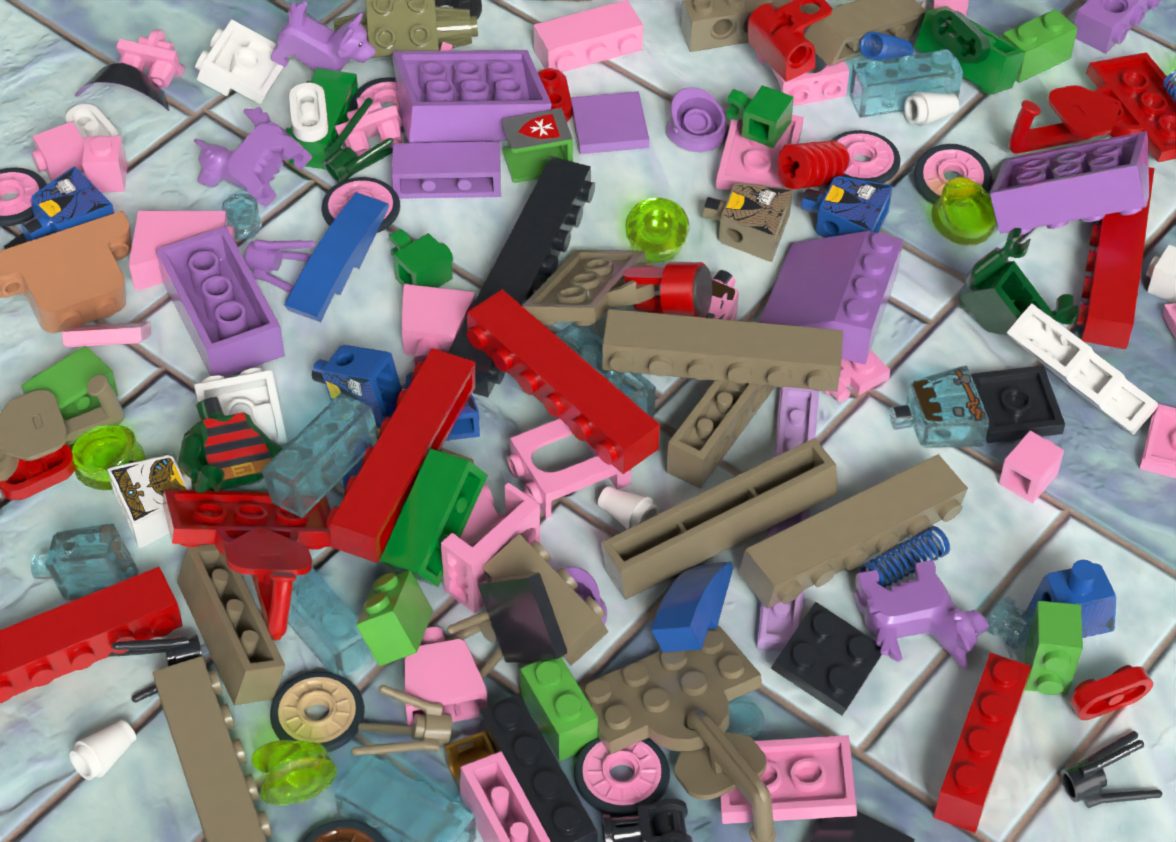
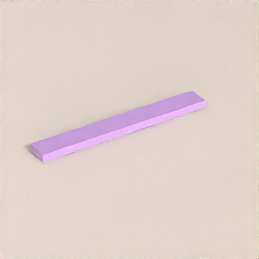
(794, 427)

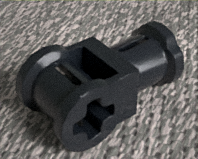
(650, 824)

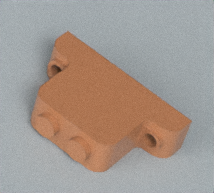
(70, 273)

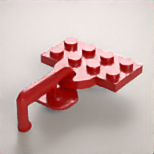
(1125, 103)
(254, 539)

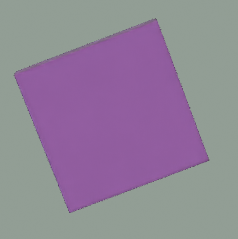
(609, 122)

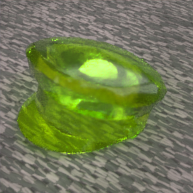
(964, 212)
(657, 228)
(103, 449)
(293, 771)

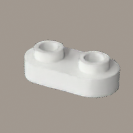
(308, 112)
(90, 121)

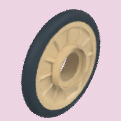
(312, 689)

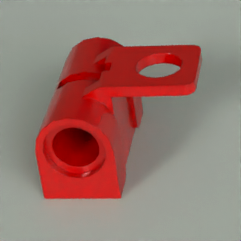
(781, 38)

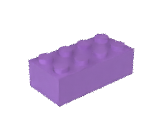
(220, 302)

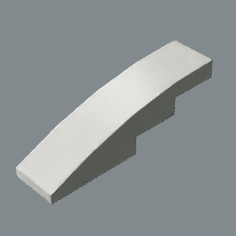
(1082, 369)

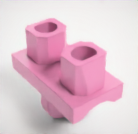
(152, 54)
(375, 122)

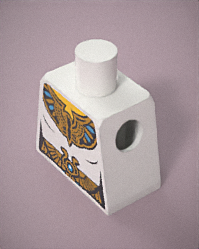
(140, 495)

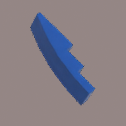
(336, 256)

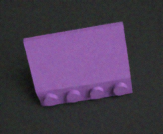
(465, 93)
(1072, 184)
(837, 286)

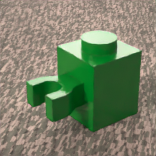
(763, 116)
(421, 261)

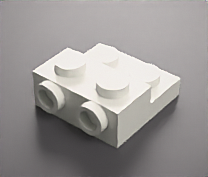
(239, 62)
(248, 393)

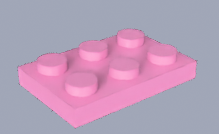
(753, 162)
(805, 781)

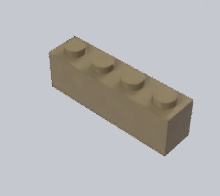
(840, 34)
(230, 626)

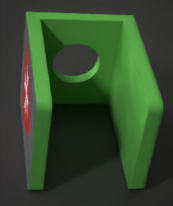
(533, 141)

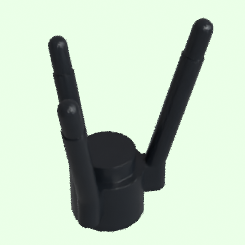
(176, 651)
(1087, 777)

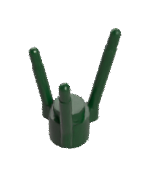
(345, 163)

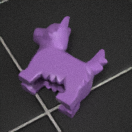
(318, 44)
(254, 160)
(917, 609)

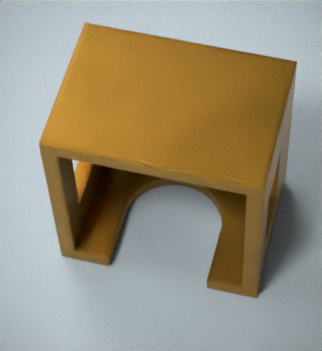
(457, 758)

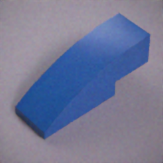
(692, 607)

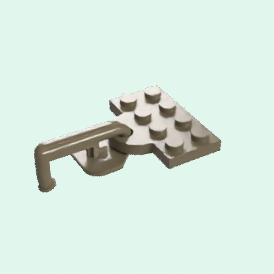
(35, 426)
(684, 707)

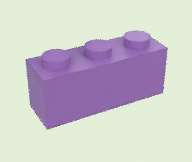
(446, 170)

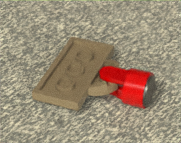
(619, 278)

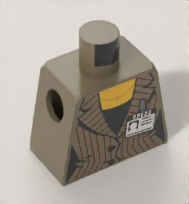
(752, 218)

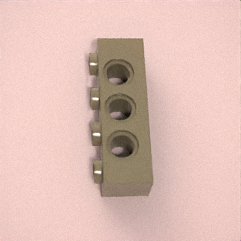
(722, 22)
(713, 429)

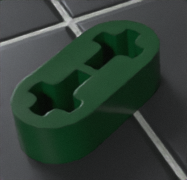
(956, 41)

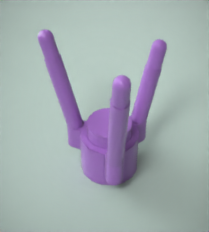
(267, 257)

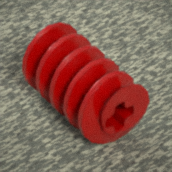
(811, 164)

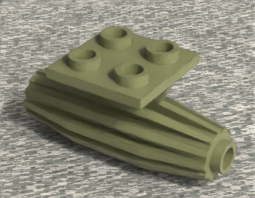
(413, 26)

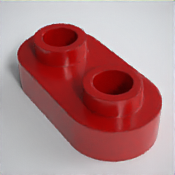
(557, 90)
(39, 474)
(1110, 693)

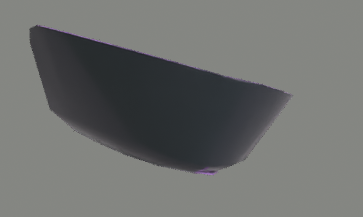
(130, 77)

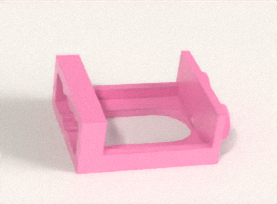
(815, 87)
(549, 485)
(464, 563)

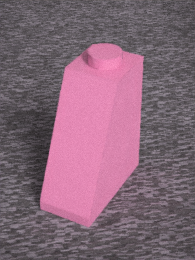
(163, 228)

